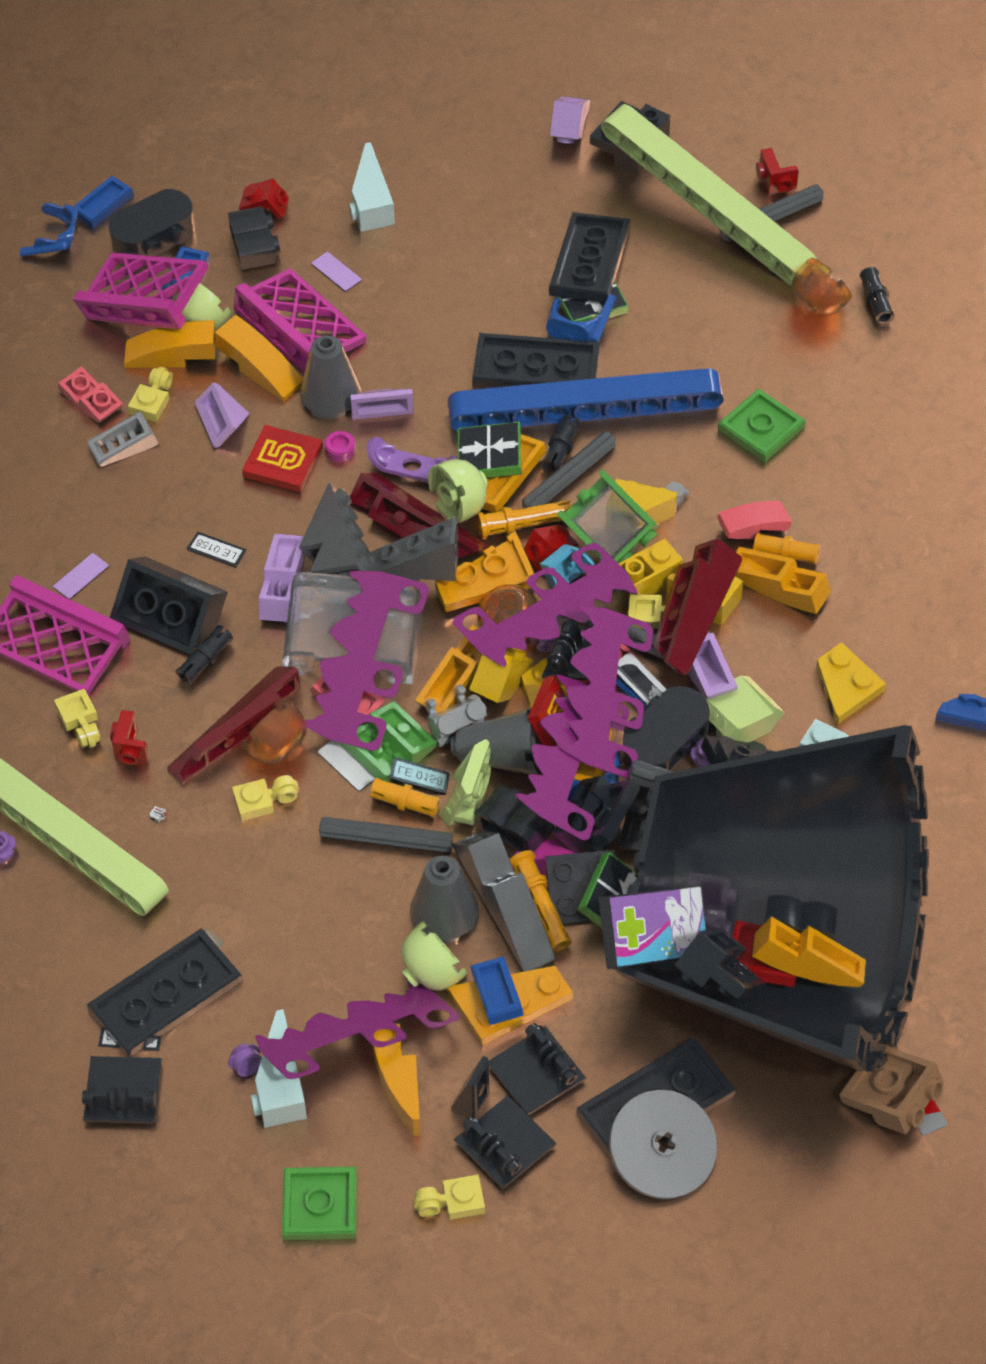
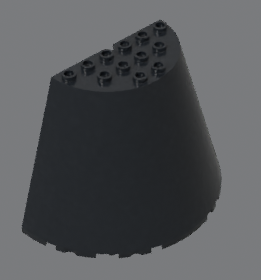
(814, 826)

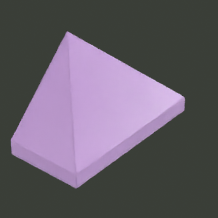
(382, 403)
(219, 413)

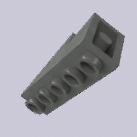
(334, 537)
(423, 555)
(506, 898)

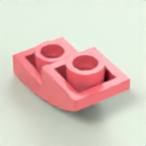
(89, 396)
(748, 519)

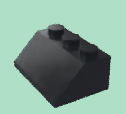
(167, 604)

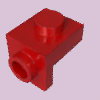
(776, 178)
(265, 194)
(545, 542)
(123, 740)

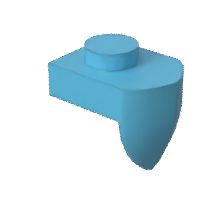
(564, 565)

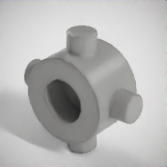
(679, 488)

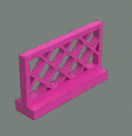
(135, 308)
(280, 329)
(73, 617)

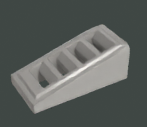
(126, 428)

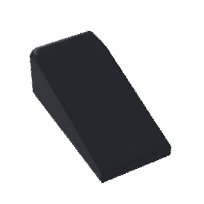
(474, 1091)

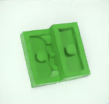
(401, 739)

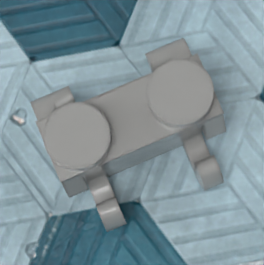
(454, 717)

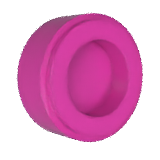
(340, 446)

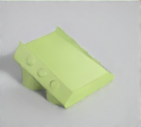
(744, 712)
(469, 786)

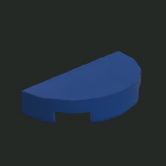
(966, 711)

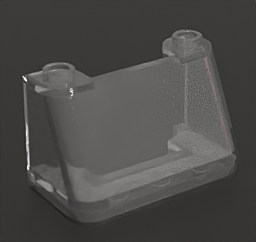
(320, 602)

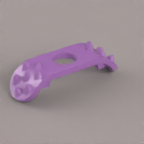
(391, 461)

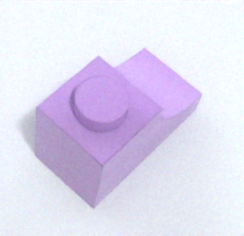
(569, 118)

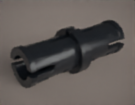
(877, 295)
(560, 444)
(204, 654)

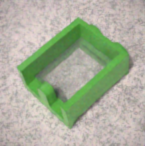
(610, 519)

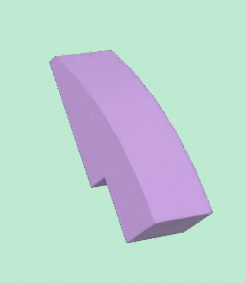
(282, 563)
(711, 670)

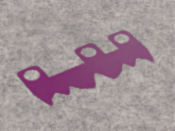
(540, 619)
(355, 671)
(598, 700)
(560, 767)
(363, 1018)

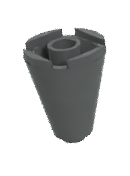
(328, 379)
(509, 740)
(444, 900)

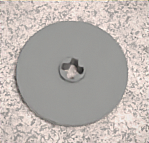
(637, 1153)

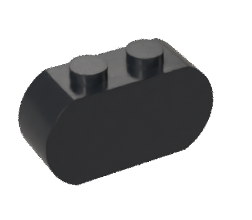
(153, 224)
(668, 728)

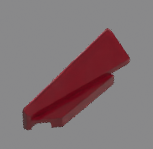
(404, 512)
(694, 602)
(236, 723)

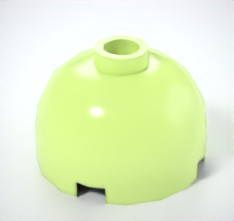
(204, 306)
(459, 489)
(429, 960)

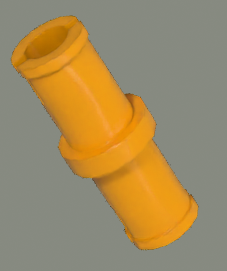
(787, 547)
(404, 797)

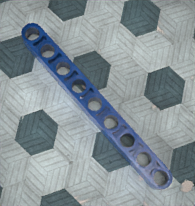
(588, 399)

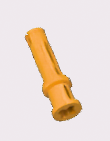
(510, 520)
(537, 884)

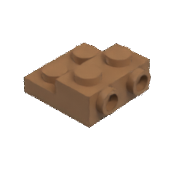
(896, 1090)

